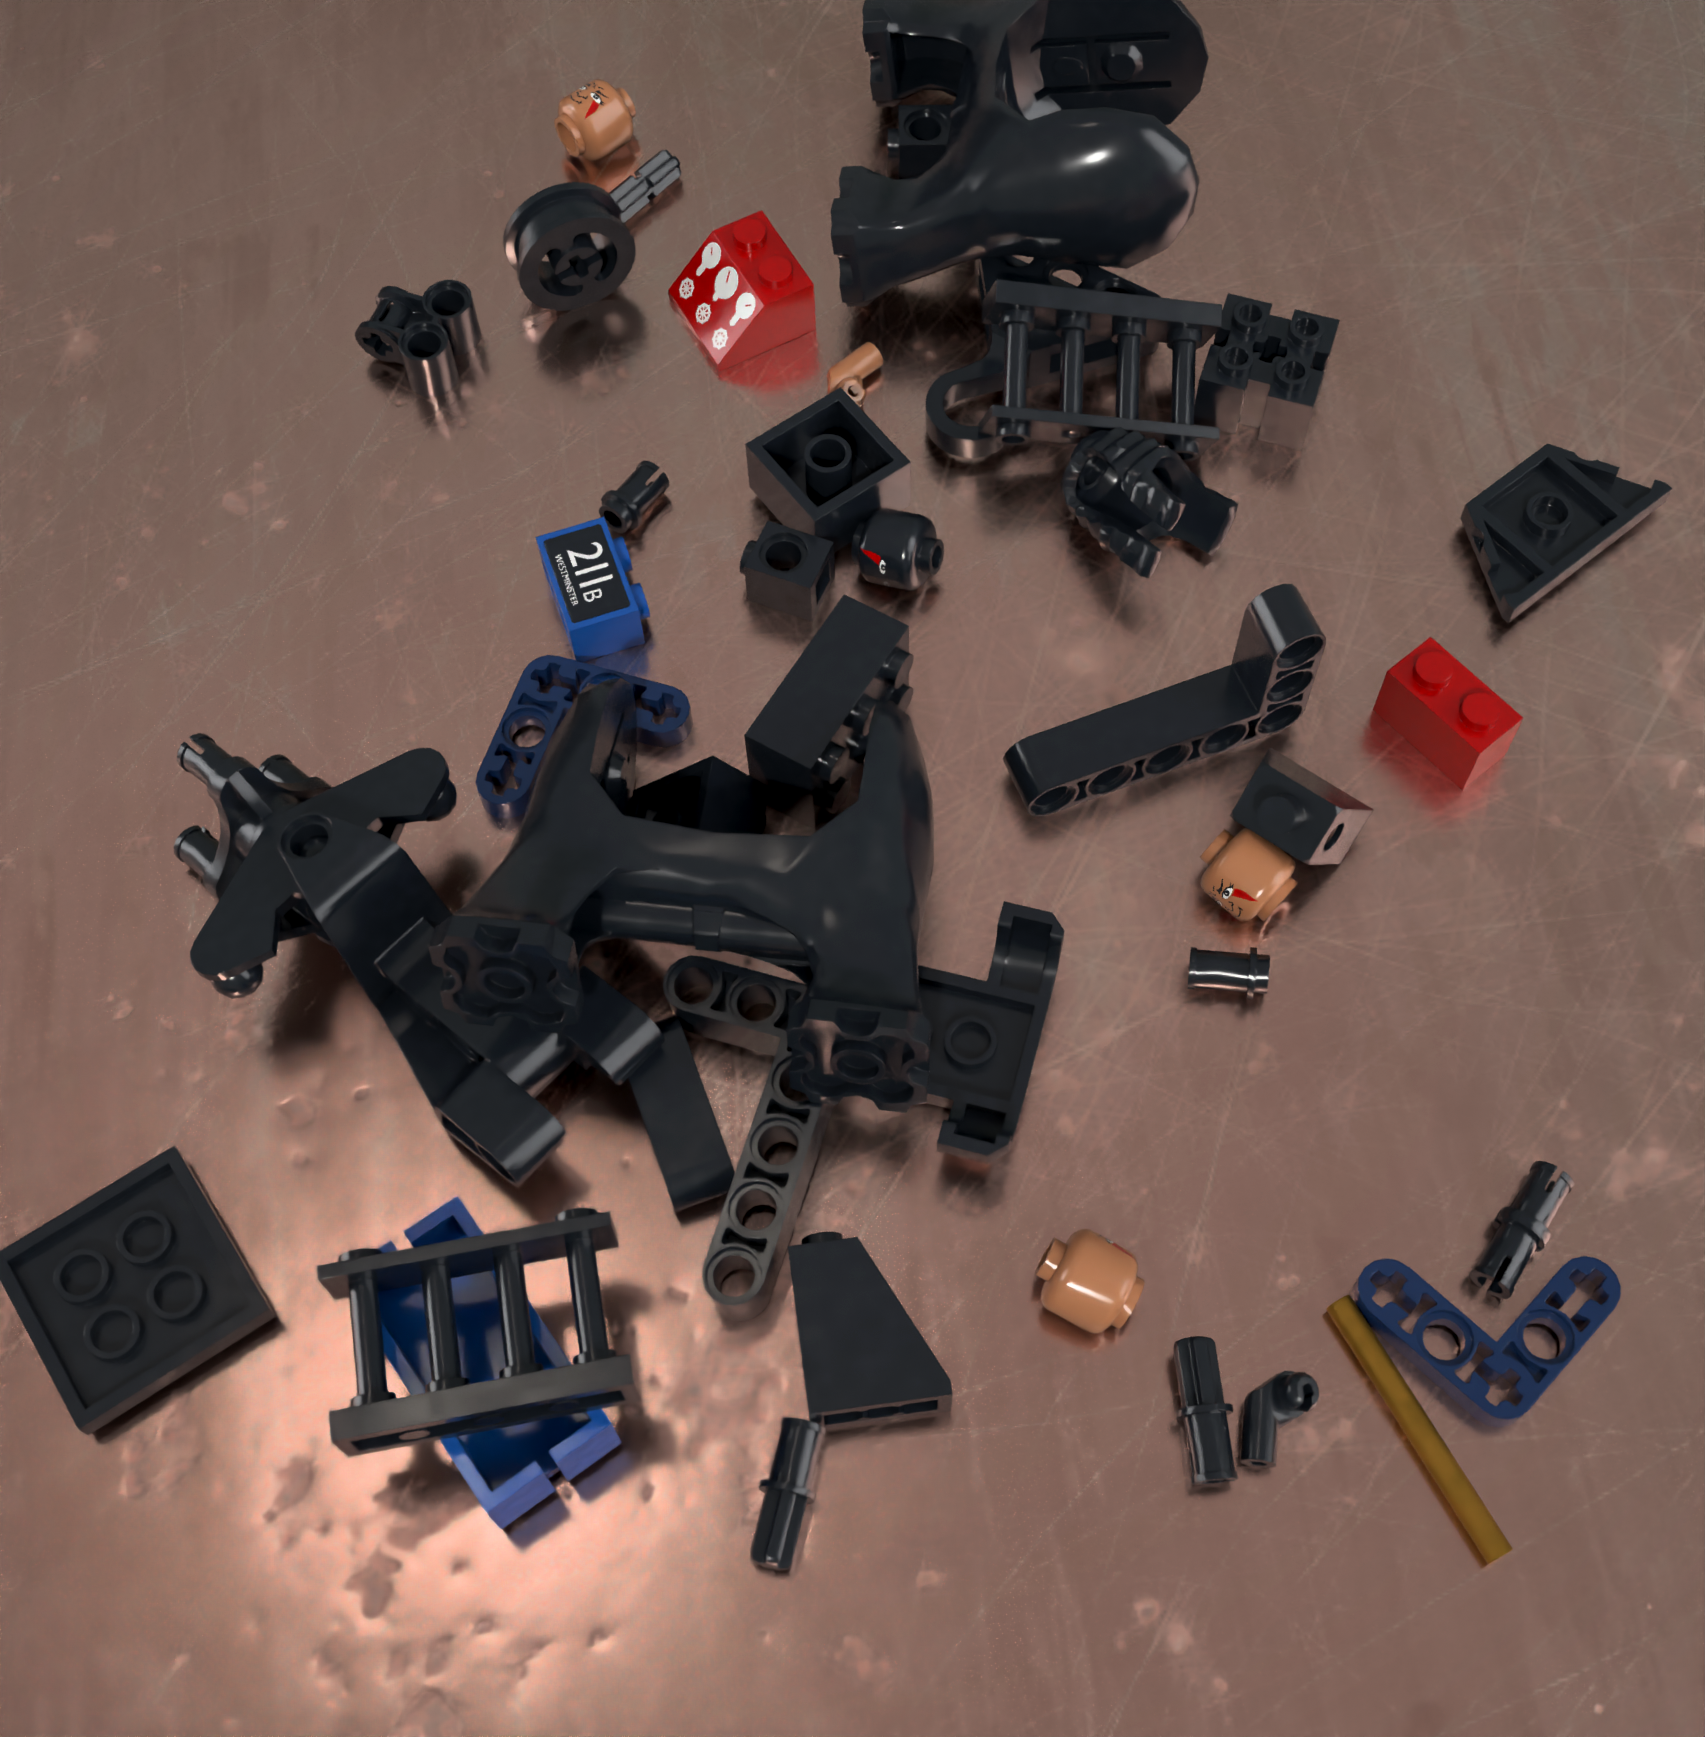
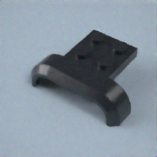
(990, 1033)

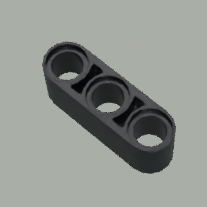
(681, 1122)

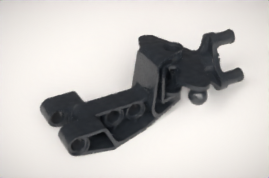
(330, 864)

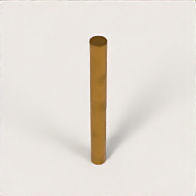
(1419, 1430)

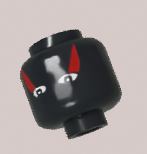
(897, 549)

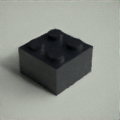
(828, 469)

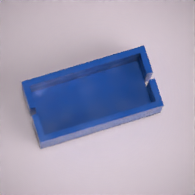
(502, 1465)

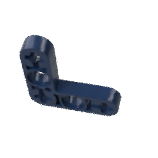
(548, 710)
(1504, 1358)

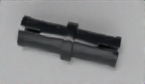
(1521, 1229)

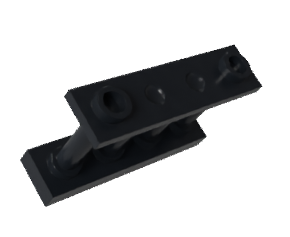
(1085, 312)
(524, 1389)

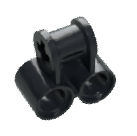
(423, 333)

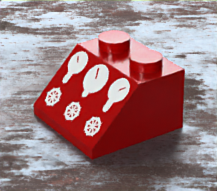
(744, 292)

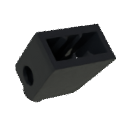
(1300, 811)

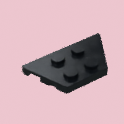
(1550, 522)

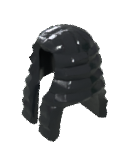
(1139, 490)

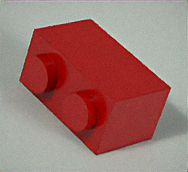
(1447, 713)

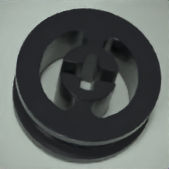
(559, 225)

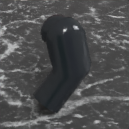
(1271, 1408)

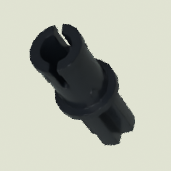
(1204, 1411)
(786, 1493)

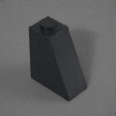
(857, 1340)

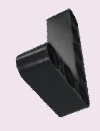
(1184, 722)
(775, 1121)

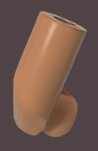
(852, 370)

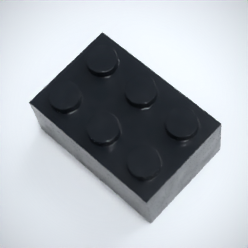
(821, 713)

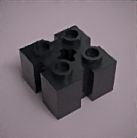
(1264, 371)

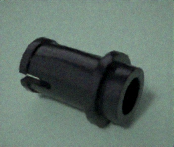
(626, 505)
(1229, 971)

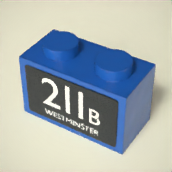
(592, 589)

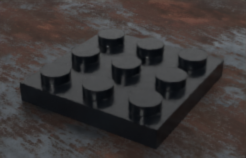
(131, 1290)

